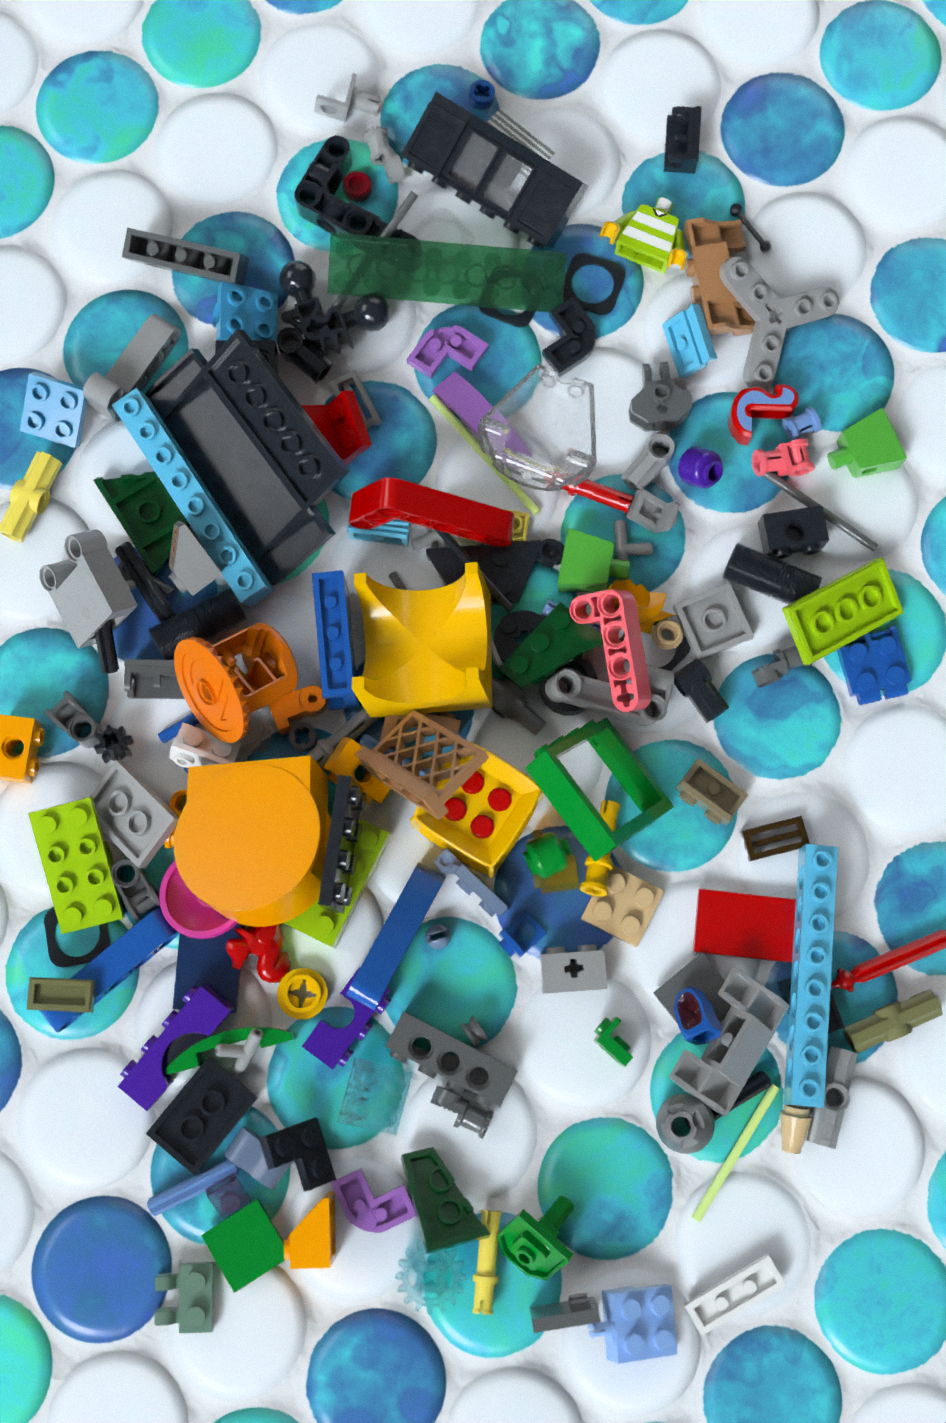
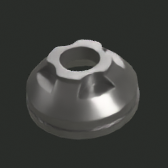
(700, 1119)

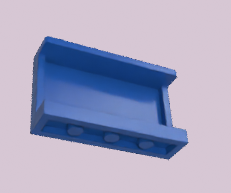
(335, 639)

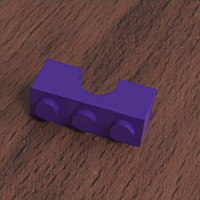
(333, 1044)

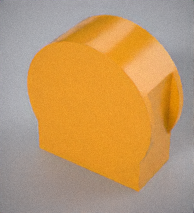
(255, 838)

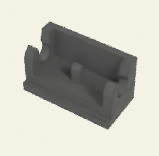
(151, 679)

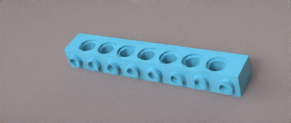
(193, 498)
(811, 976)

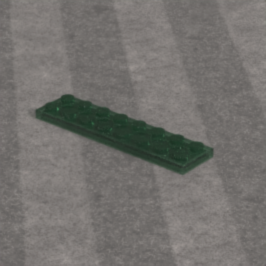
(446, 272)

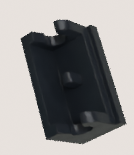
(682, 140)

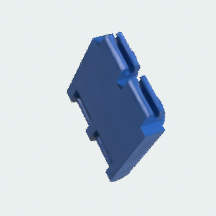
(875, 667)

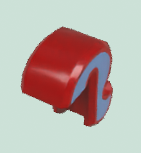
(759, 403)

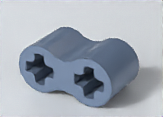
(248, 1155)

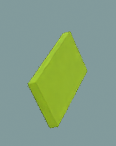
(842, 611)

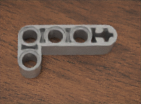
(133, 367)

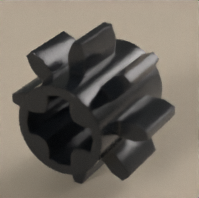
(115, 751)

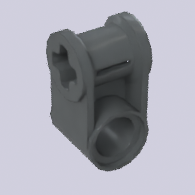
(72, 718)
(135, 890)

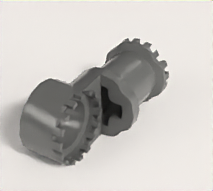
(783, 662)
(468, 1115)

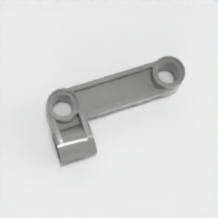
(597, 695)

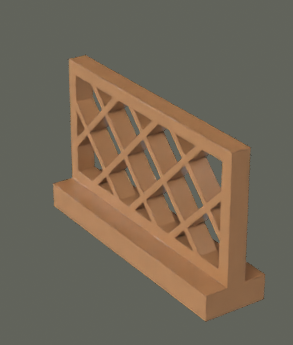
(406, 779)

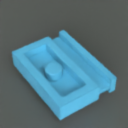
(689, 341)

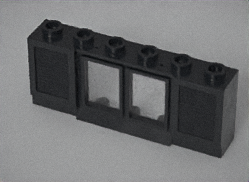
(493, 171)

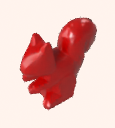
(267, 945)

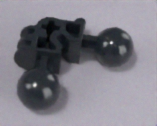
(298, 281)

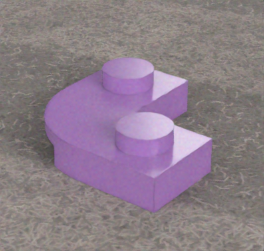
(444, 343)
(370, 1212)

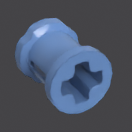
(801, 424)

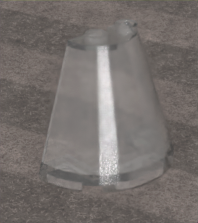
(542, 431)

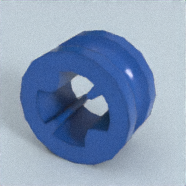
(480, 102)

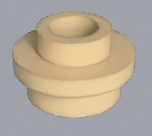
(667, 625)

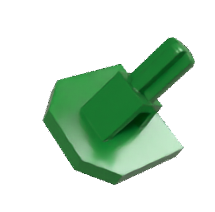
(533, 1243)

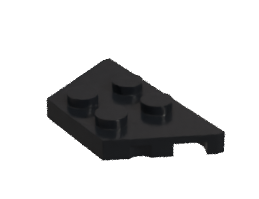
(505, 566)

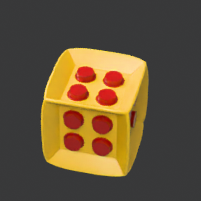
(483, 814)

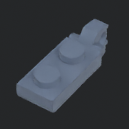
(469, 883)

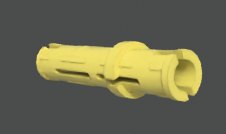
(485, 1276)

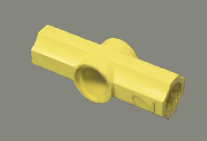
(30, 496)

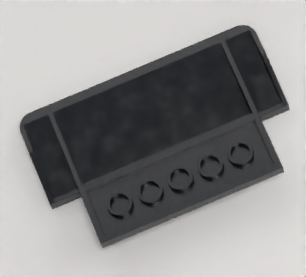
(252, 450)

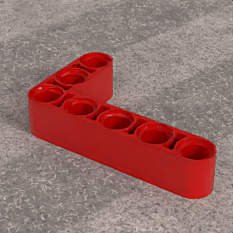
(430, 508)

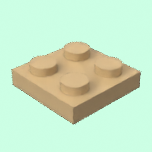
(625, 908)

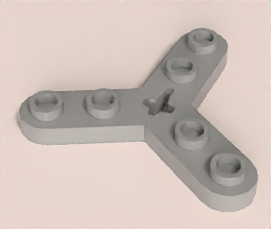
(768, 336)

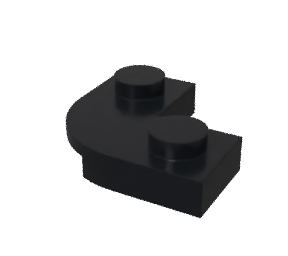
(577, 340)

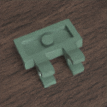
(195, 1297)

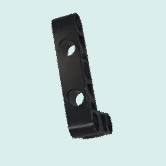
(327, 210)

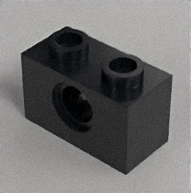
(807, 521)

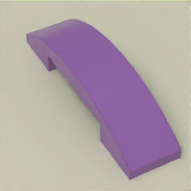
(463, 400)

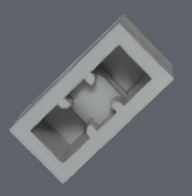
(591, 977)

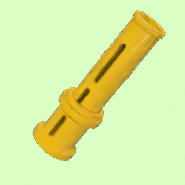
(598, 871)

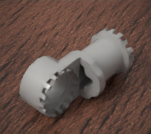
(383, 154)

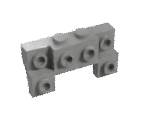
(733, 1056)

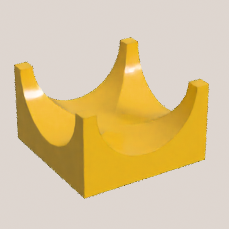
(425, 647)

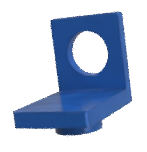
(512, 944)

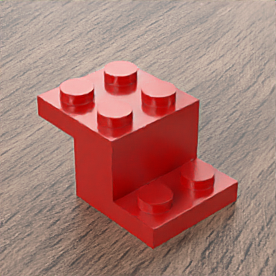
(341, 425)

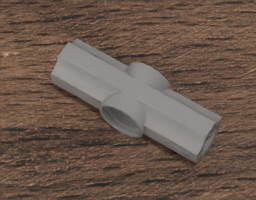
(827, 1120)

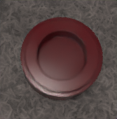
(357, 186)

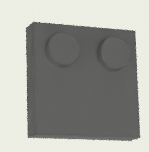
(575, 1312)

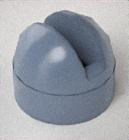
(439, 943)

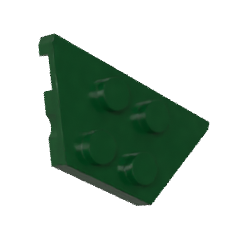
(145, 514)

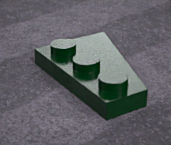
(549, 647)
(439, 1206)

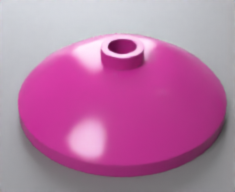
(187, 911)

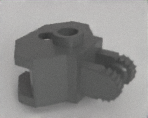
(659, 402)

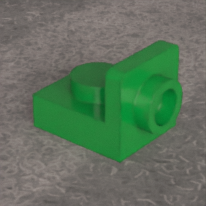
(616, 1047)

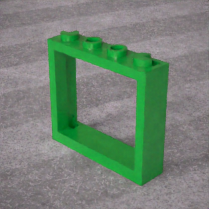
(573, 803)

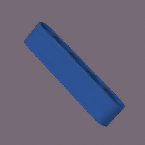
(395, 936)
(119, 962)

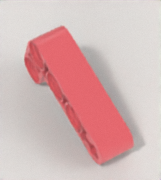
(615, 650)

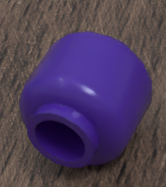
(700, 467)

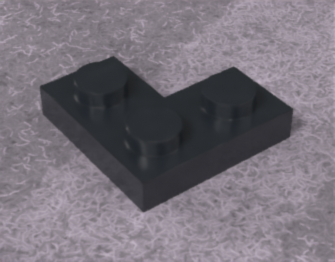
(303, 1145)

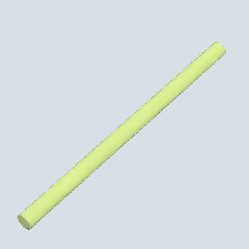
(474, 443)

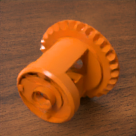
(225, 698)

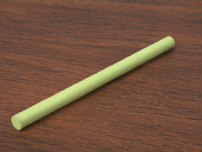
(735, 1152)

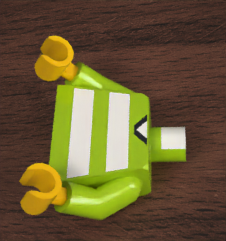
(648, 236)

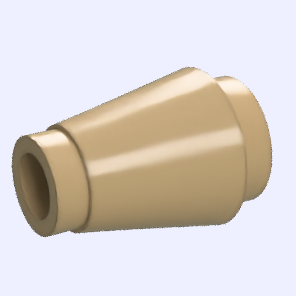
(794, 1127)

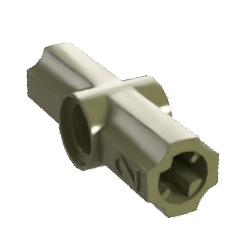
(892, 1021)

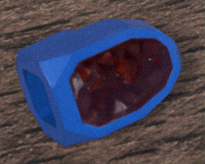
(696, 1017)

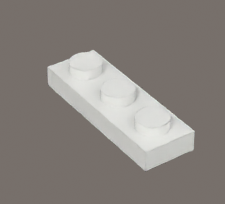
(734, 1294)

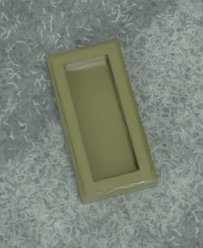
(61, 994)

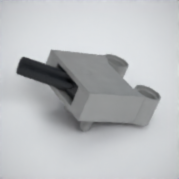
(90, 594)

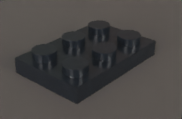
(202, 1115)

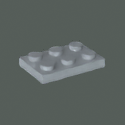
(132, 814)

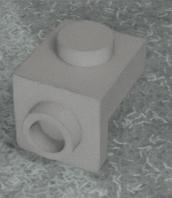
(652, 512)

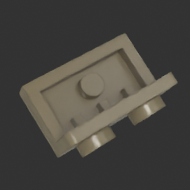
(711, 792)

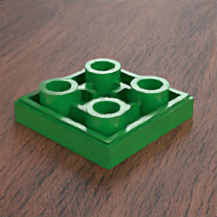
(245, 1245)

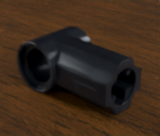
(304, 355)
(696, 684)

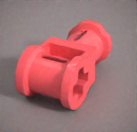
(786, 459)

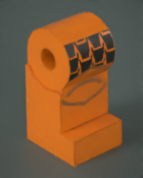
(296, 706)

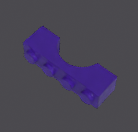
(202, 1013)

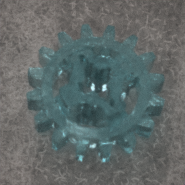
(441, 1287)

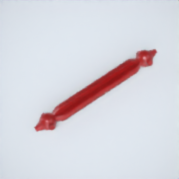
(890, 961)

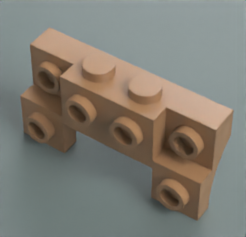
(708, 247)

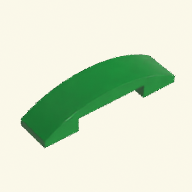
(192, 1056)

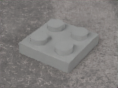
(713, 621)

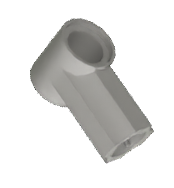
(649, 464)

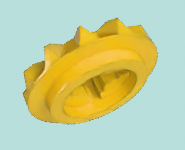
(293, 981)

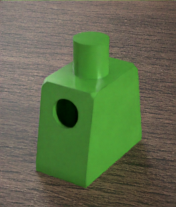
(868, 447)
(589, 564)

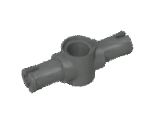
(510, 702)

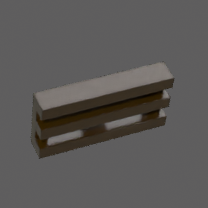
(750, 845)

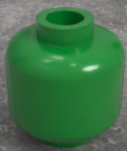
(547, 855)

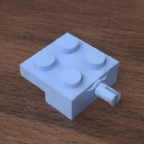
(637, 1323)

